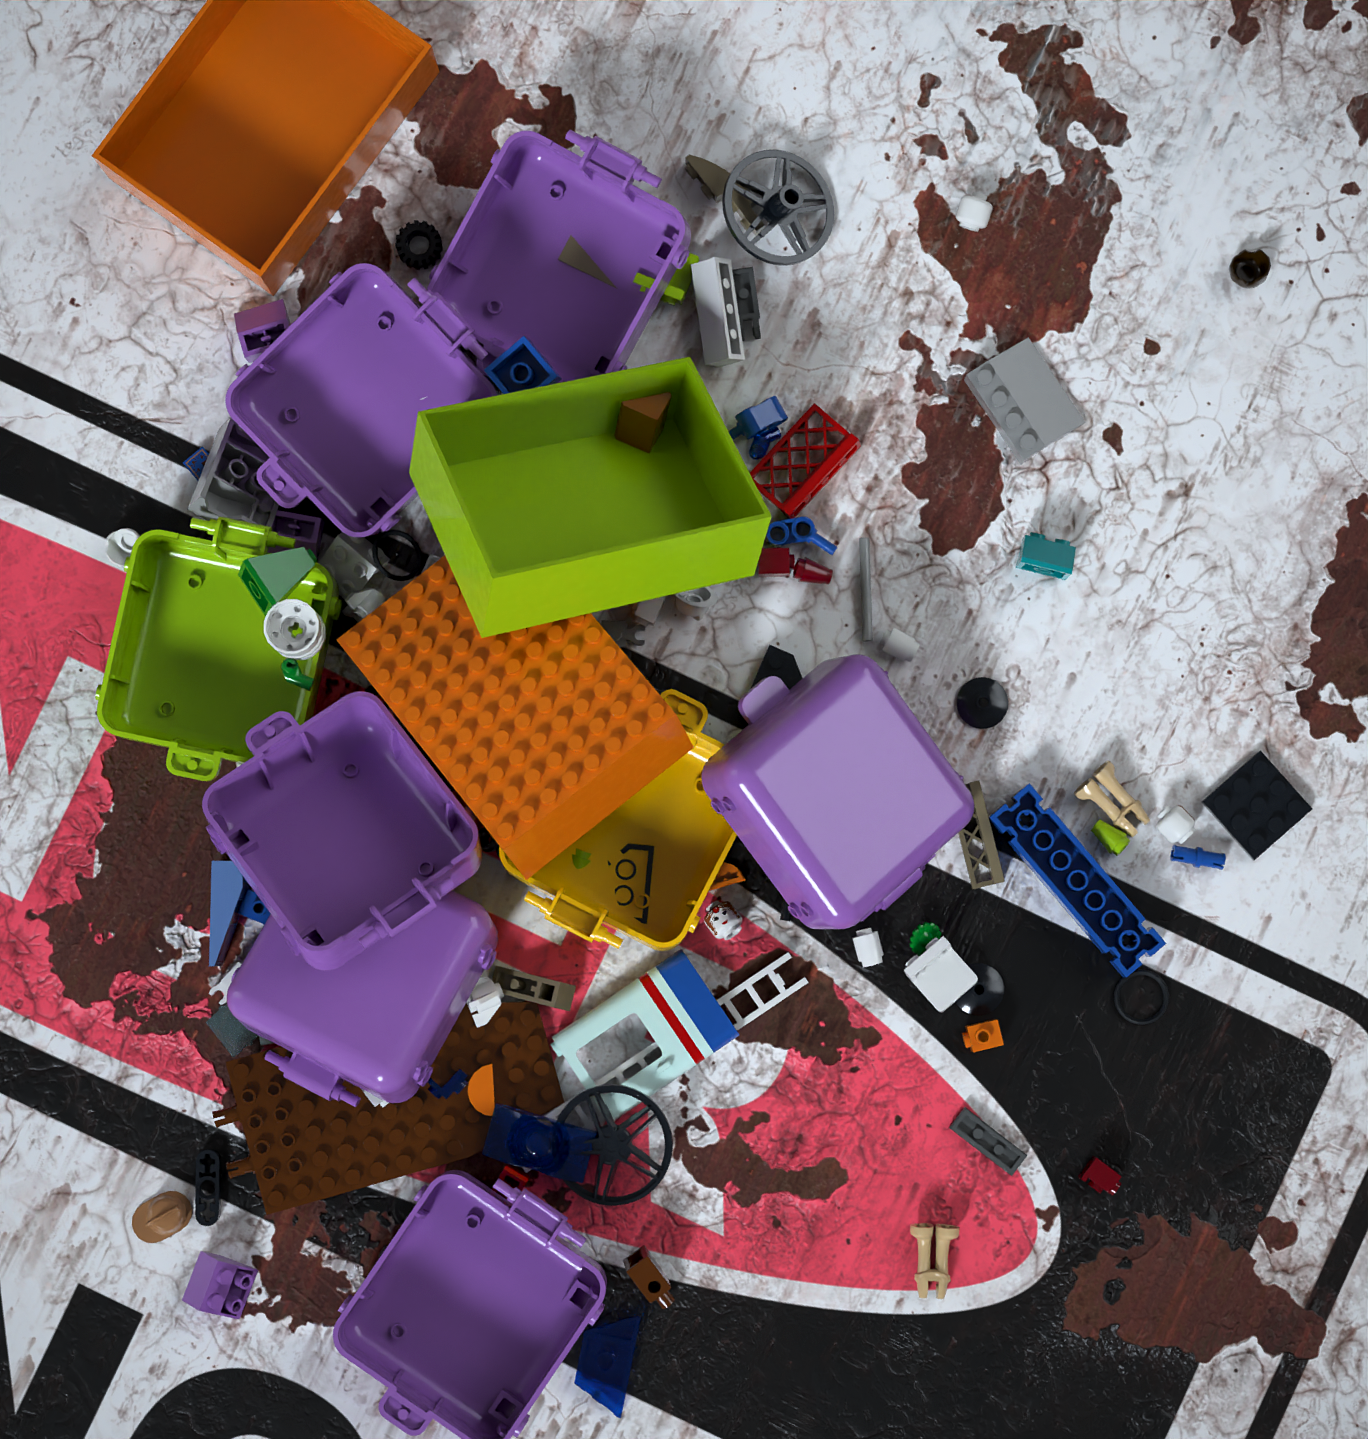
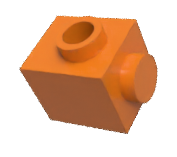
(983, 1035)

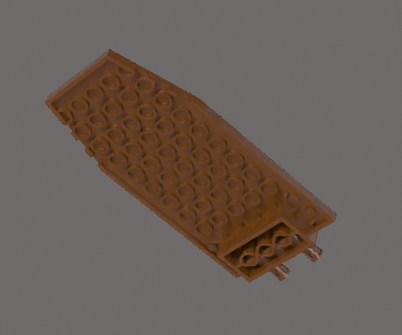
(325, 1148)

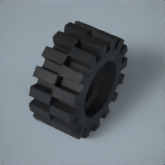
(419, 260)

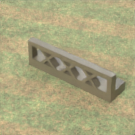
(987, 840)

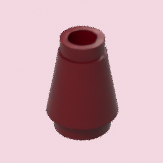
(811, 572)

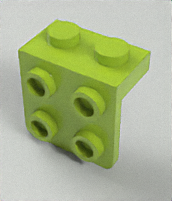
(677, 286)

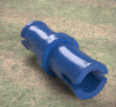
(1197, 857)

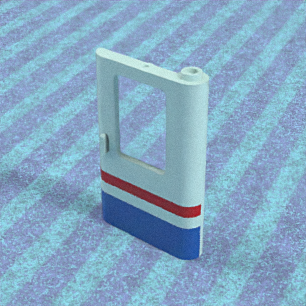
(676, 1013)

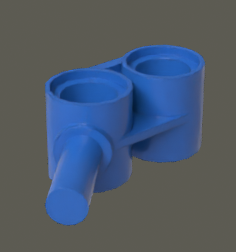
(759, 418)
(792, 536)

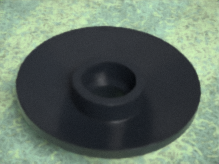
(972, 712)
(991, 996)

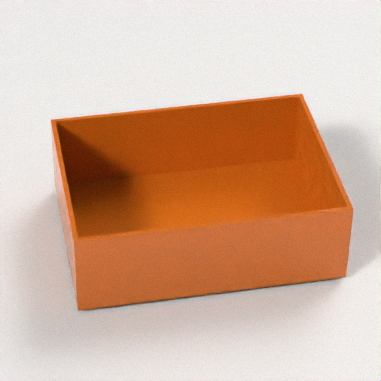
(266, 123)
(525, 724)

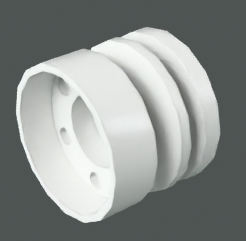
(285, 618)

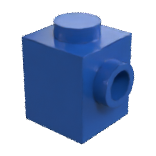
(253, 907)

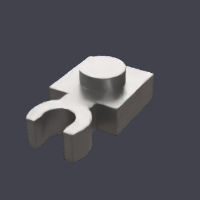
(620, 633)

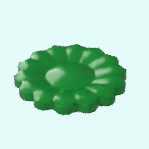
(922, 936)

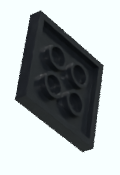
(1256, 805)

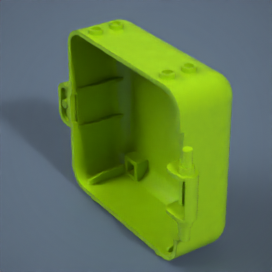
(193, 649)

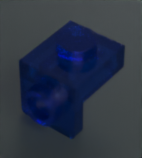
(455, 1085)

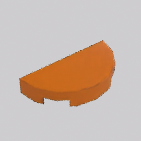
(727, 876)
(482, 1090)

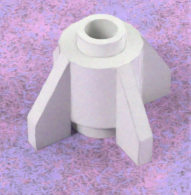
(364, 602)
(484, 1000)

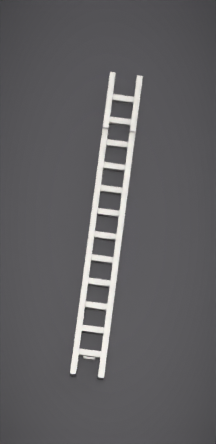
(725, 999)

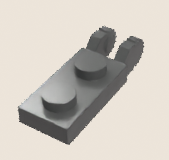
(747, 299)

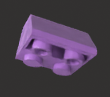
(260, 327)
(303, 528)
(219, 1285)

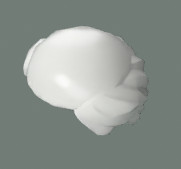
(120, 545)

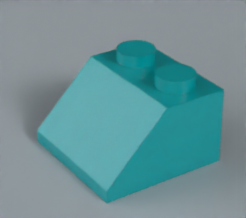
(1046, 556)

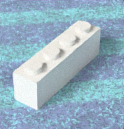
(717, 312)

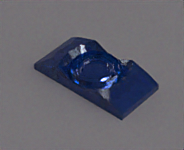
(538, 1143)

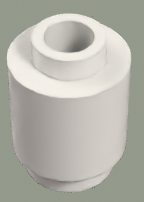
(899, 645)
(868, 947)

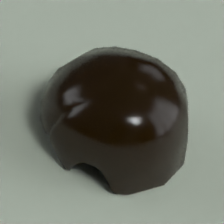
(1250, 268)

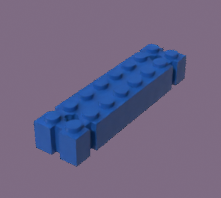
(1076, 881)

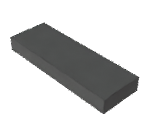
(988, 1141)

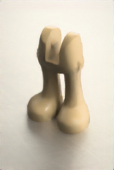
(1091, 790)
(944, 1234)

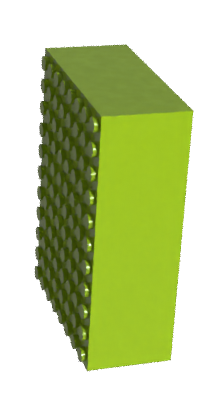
(568, 521)

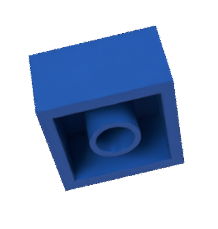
(521, 368)

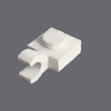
(225, 983)

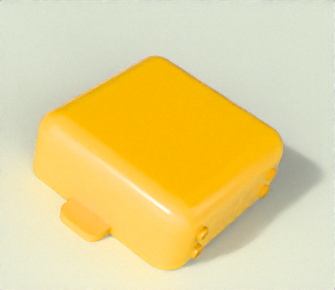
(688, 853)

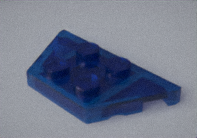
(607, 1362)

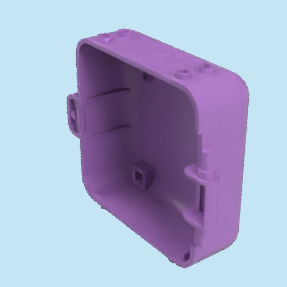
(506, 253)
(343, 396)
(836, 791)
(341, 828)
(375, 1015)
(471, 1308)

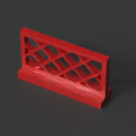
(819, 476)

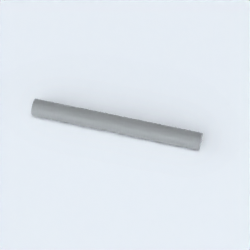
(865, 579)

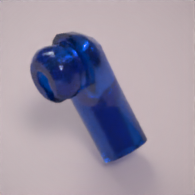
(762, 441)

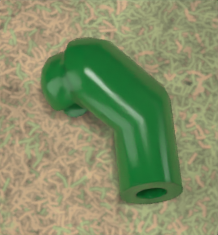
(294, 675)

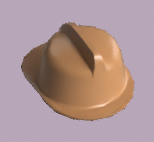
(161, 1216)

